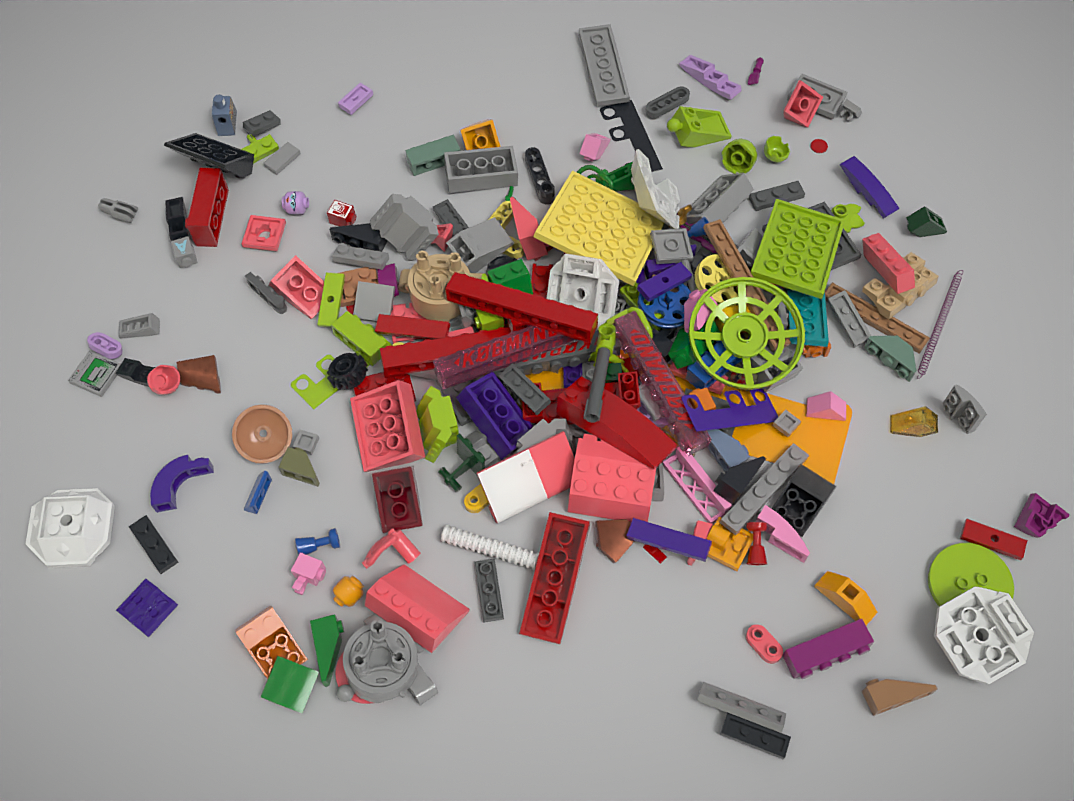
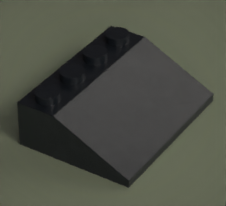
(214, 154)

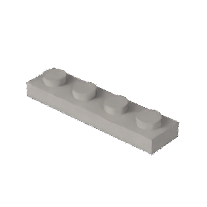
(742, 707)

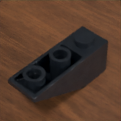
(359, 236)

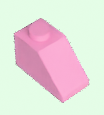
(594, 146)
(703, 313)

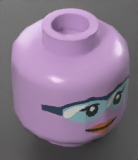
(295, 202)

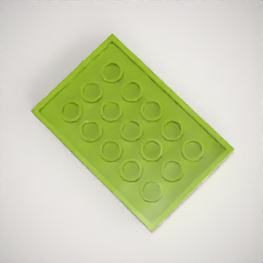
(798, 248)

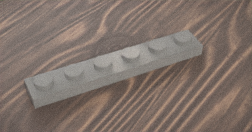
(764, 489)

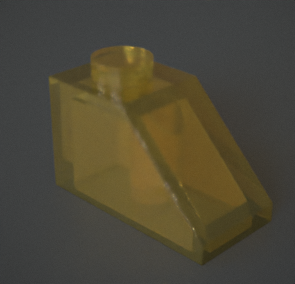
(915, 422)

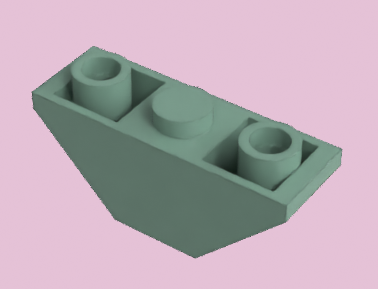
(894, 354)

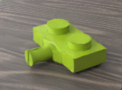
(262, 147)

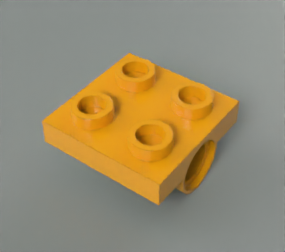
(727, 547)

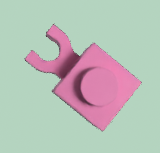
(307, 571)

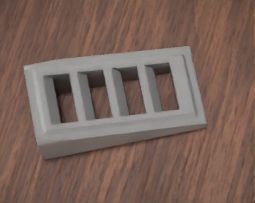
(151, 326)

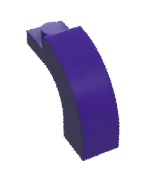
(172, 476)

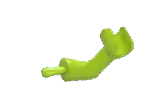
(613, 359)

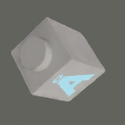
(184, 252)

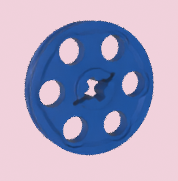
(660, 306)

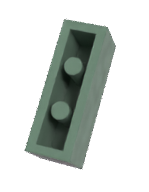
(430, 155)

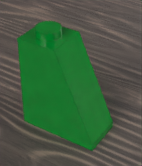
(681, 350)

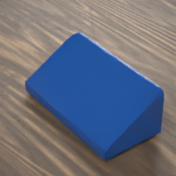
(258, 493)

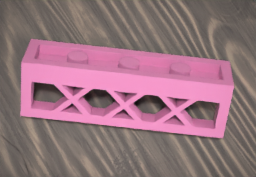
(700, 478)

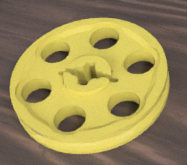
(714, 277)

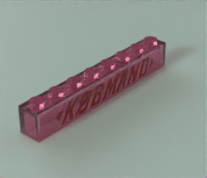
(496, 354)
(660, 382)

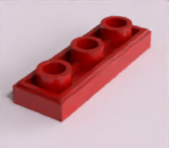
(1004, 542)

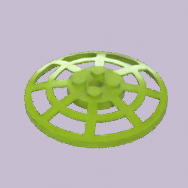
(753, 325)

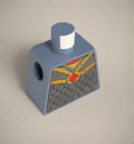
(224, 108)

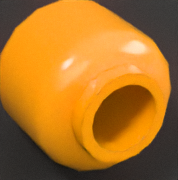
(348, 591)

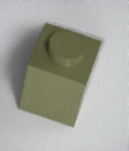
(297, 466)

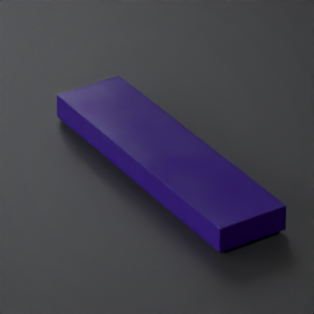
(669, 539)

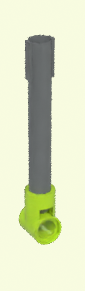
(604, 349)

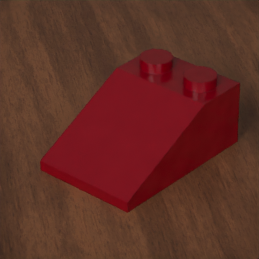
(397, 498)

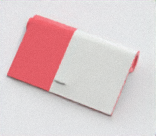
(528, 477)

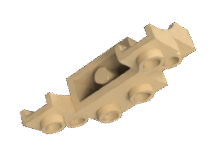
(890, 302)

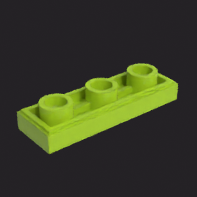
(332, 290)

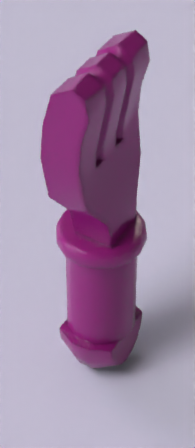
(754, 77)

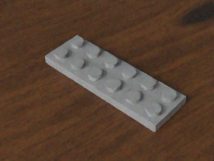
(604, 65)

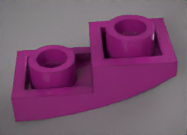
(388, 276)

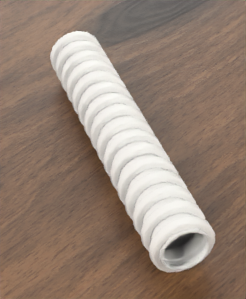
(489, 547)

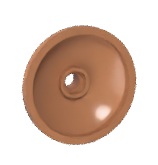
(247, 433)

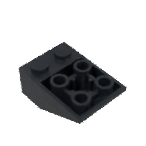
(803, 498)

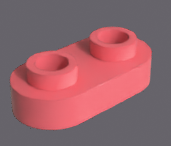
(762, 644)

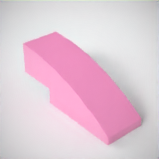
(783, 534)

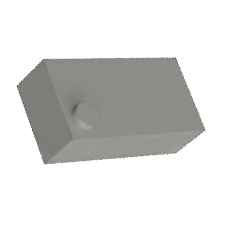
(481, 169)

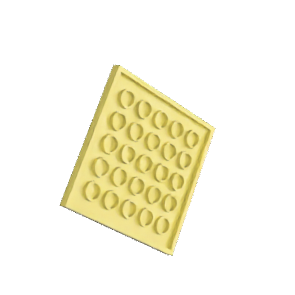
(600, 225)

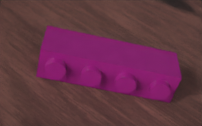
(827, 649)

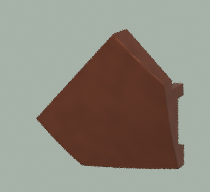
(613, 538)

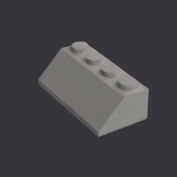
(721, 198)

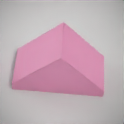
(826, 406)

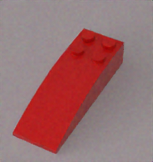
(618, 424)
(555, 578)

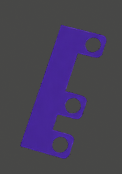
(734, 416)

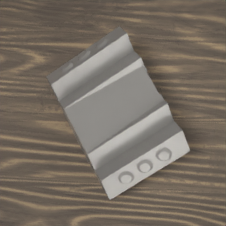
(405, 225)
(543, 431)

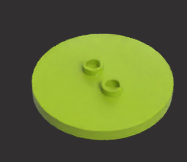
(964, 567)

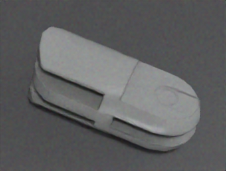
(118, 209)

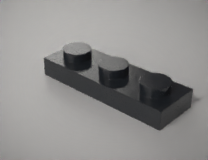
(153, 544)
(755, 735)

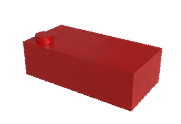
(207, 207)

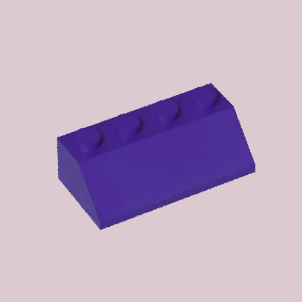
(494, 414)

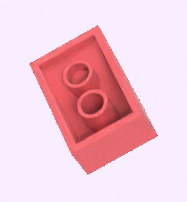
(526, 227)
(299, 287)

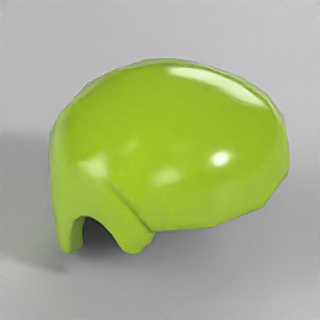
(775, 149)

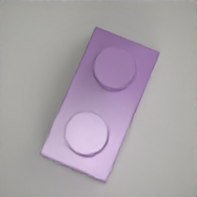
(355, 98)

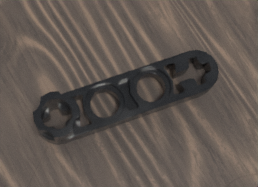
(544, 197)

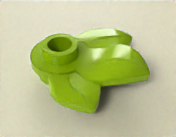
(850, 215)

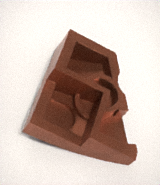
(200, 373)

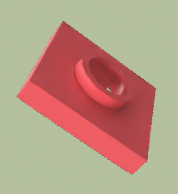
(261, 224)

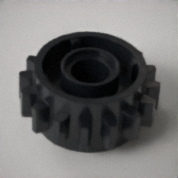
(347, 371)

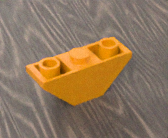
(847, 596)

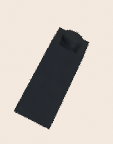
(736, 479)

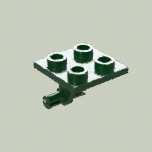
(472, 460)

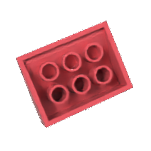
(387, 426)
(415, 606)

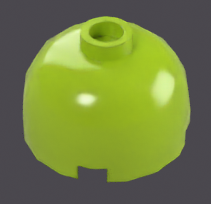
(739, 156)

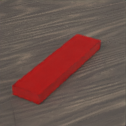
(411, 327)

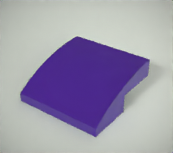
(147, 607)

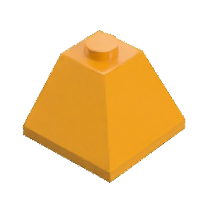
(480, 135)

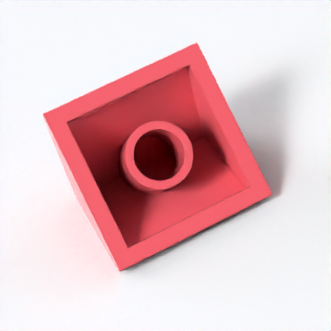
(802, 104)

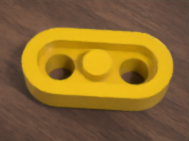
(479, 494)

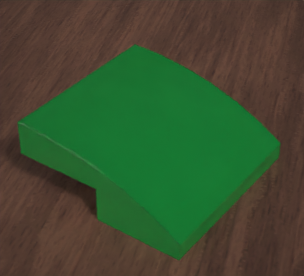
(289, 684)

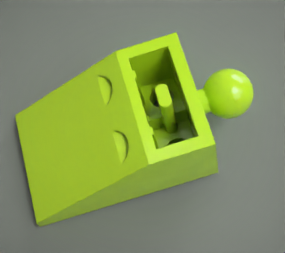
(698, 126)

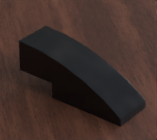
(176, 218)

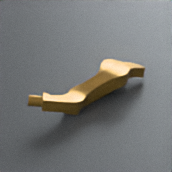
(683, 214)

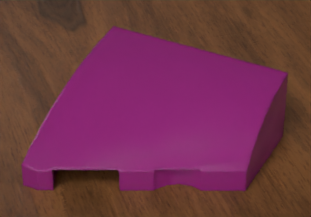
(1039, 516)

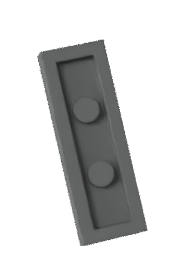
(786, 192)
(525, 389)

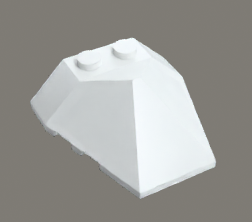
(657, 199)

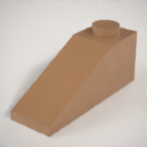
(893, 693)

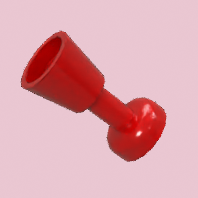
(756, 552)

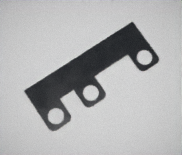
(634, 130)

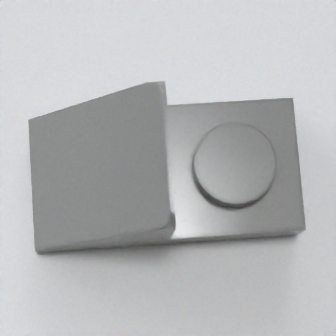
(480, 444)

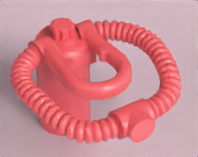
(398, 541)

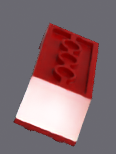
(626, 389)

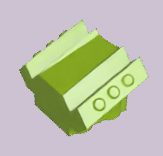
(436, 423)

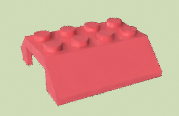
(609, 482)

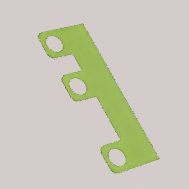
(317, 393)

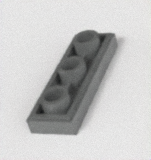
(490, 600)

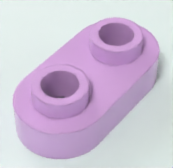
(104, 345)

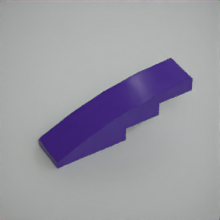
(872, 189)

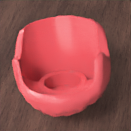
(163, 379)

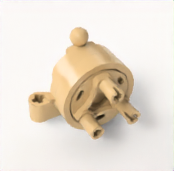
(428, 281)

